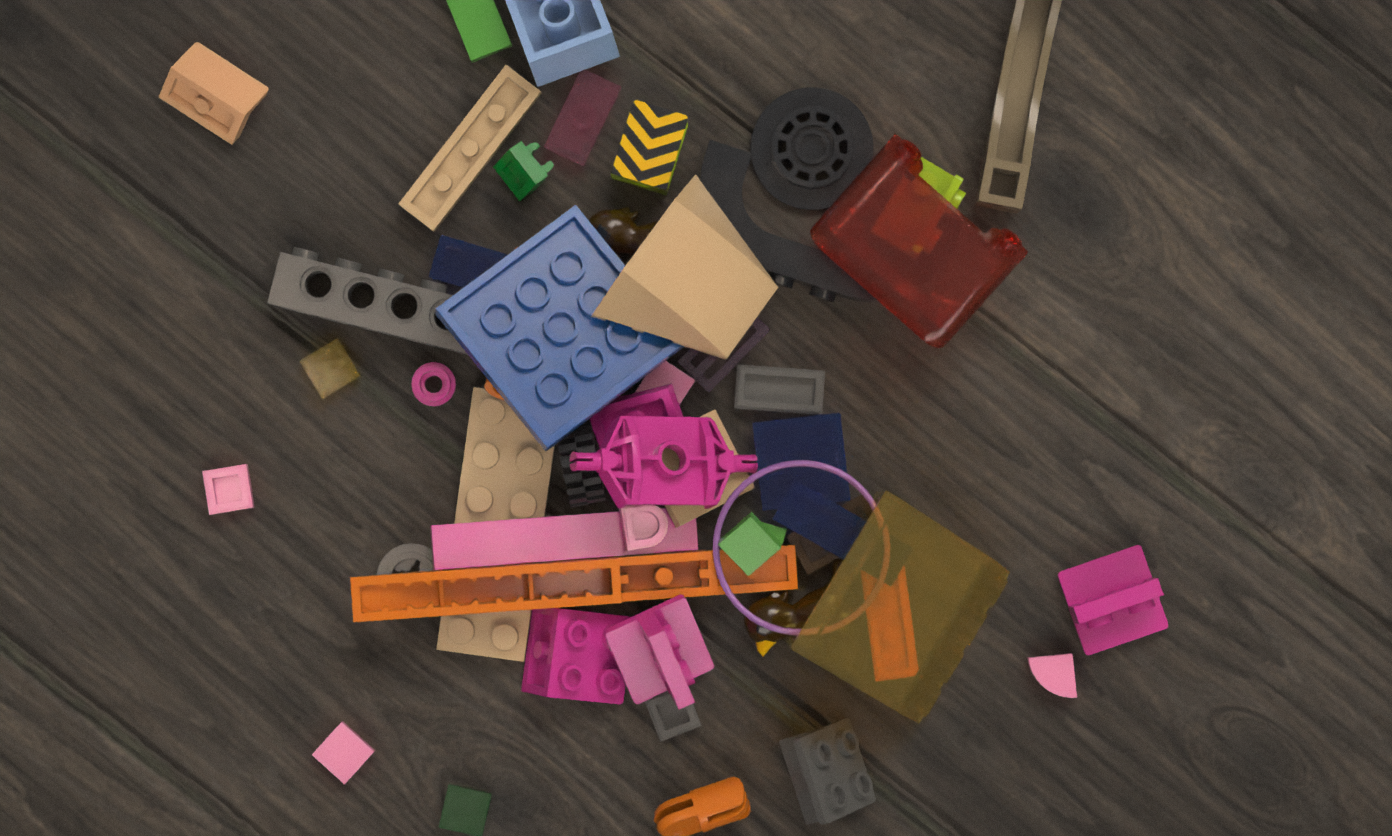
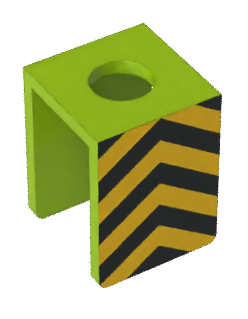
(650, 147)

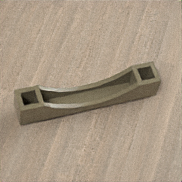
(1017, 105)

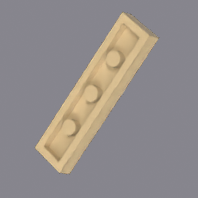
(470, 148)

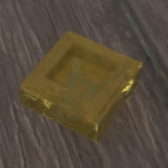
(330, 368)

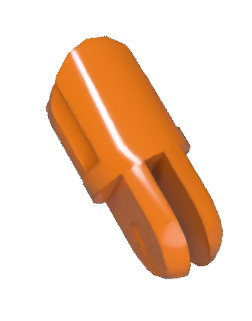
(703, 809)

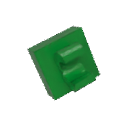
(521, 169)

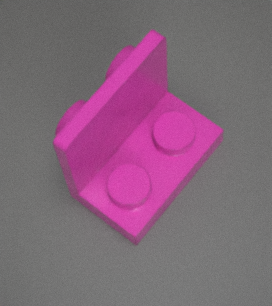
(572, 657)

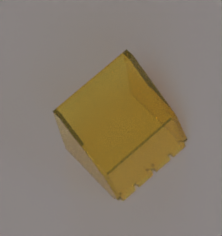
(901, 608)

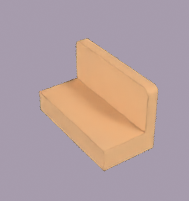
(212, 92)

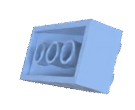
(562, 36)

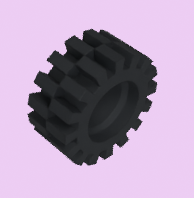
(581, 486)

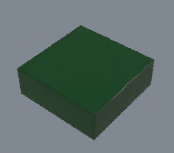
(465, 810)

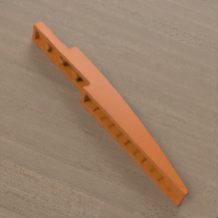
(562, 584)

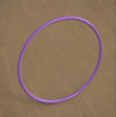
(717, 532)

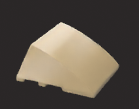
(691, 279)

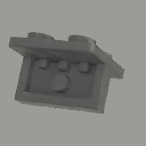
(828, 772)

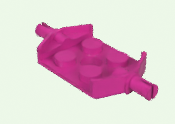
(634, 468)

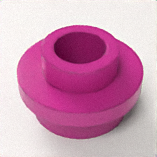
(420, 378)

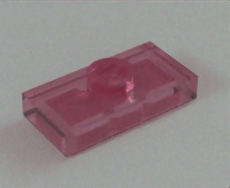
(582, 117)

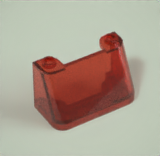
(914, 246)

